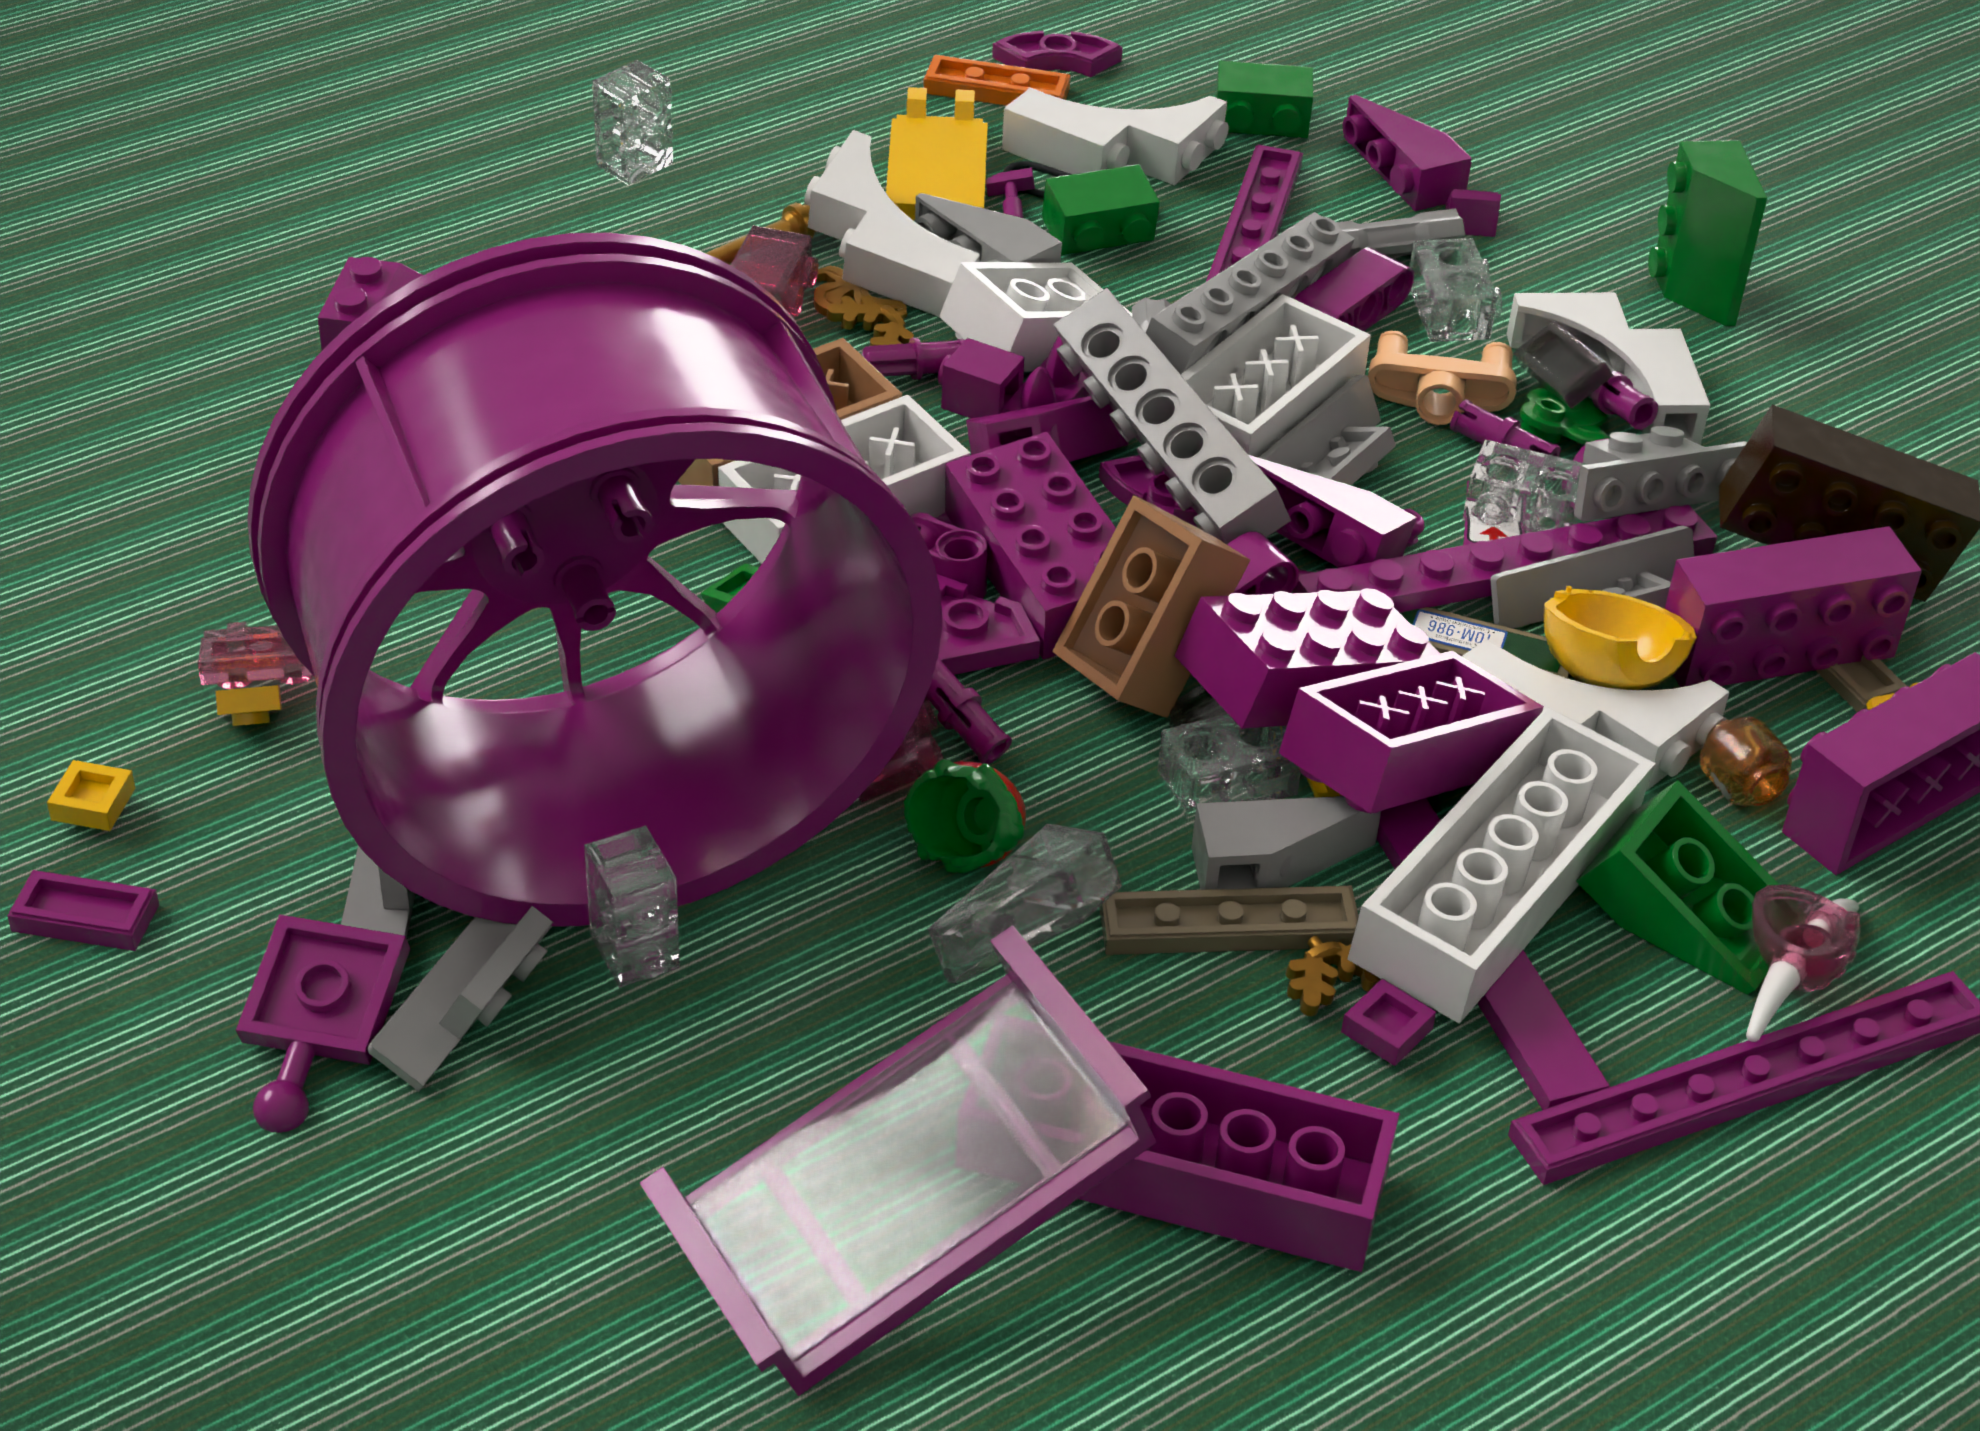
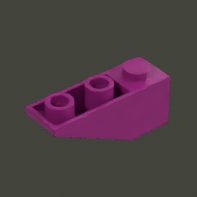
(1408, 154)
(1074, 425)
(1338, 519)

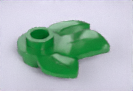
(1551, 418)

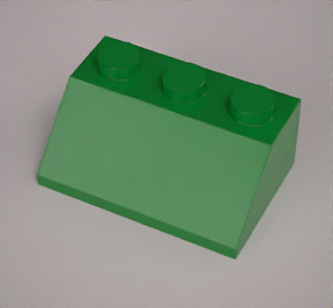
(1708, 228)

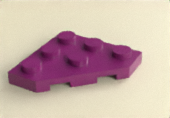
(981, 632)

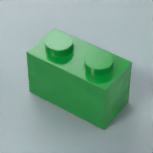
(1266, 98)
(1100, 209)

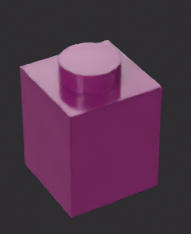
(979, 379)

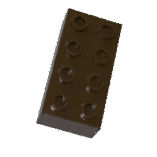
(1820, 481)

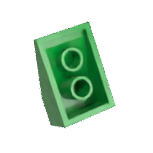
(1683, 887)

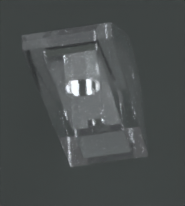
(1038, 890)

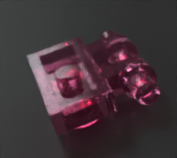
(248, 654)

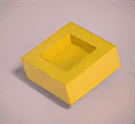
(249, 704)
(91, 795)

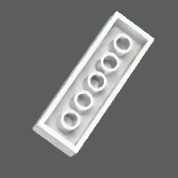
(1499, 864)

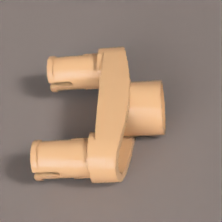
(1412, 377)

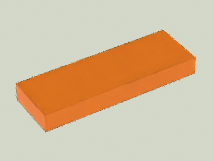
(991, 81)

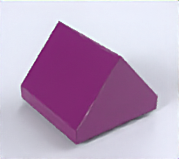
(1477, 210)

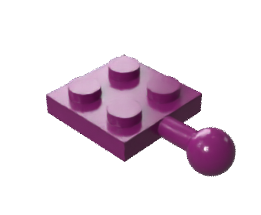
(318, 995)

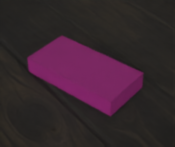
(83, 910)

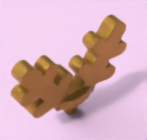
(869, 312)
(1314, 977)

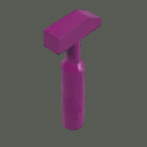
(1009, 184)

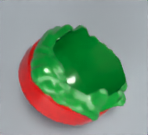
(964, 815)

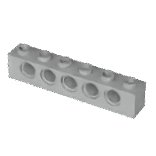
(1234, 296)
(1169, 421)

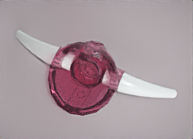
(1802, 943)

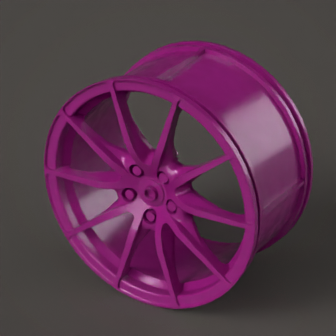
(527, 444)

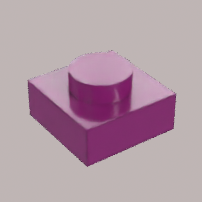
(1388, 1022)

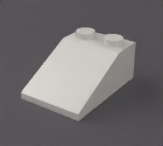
(1015, 304)

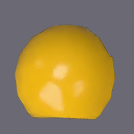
(1615, 638)

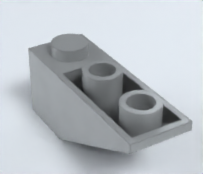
(987, 232)
(1276, 840)

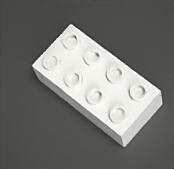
(1277, 371)
(894, 440)

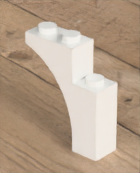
(1095, 138)
(879, 241)
(1651, 358)
(1656, 724)

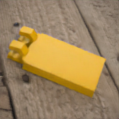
(937, 153)

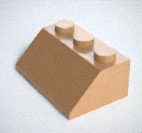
(1142, 603)

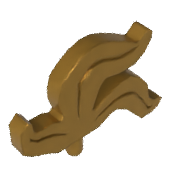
(837, 288)

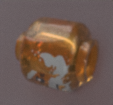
(1746, 761)

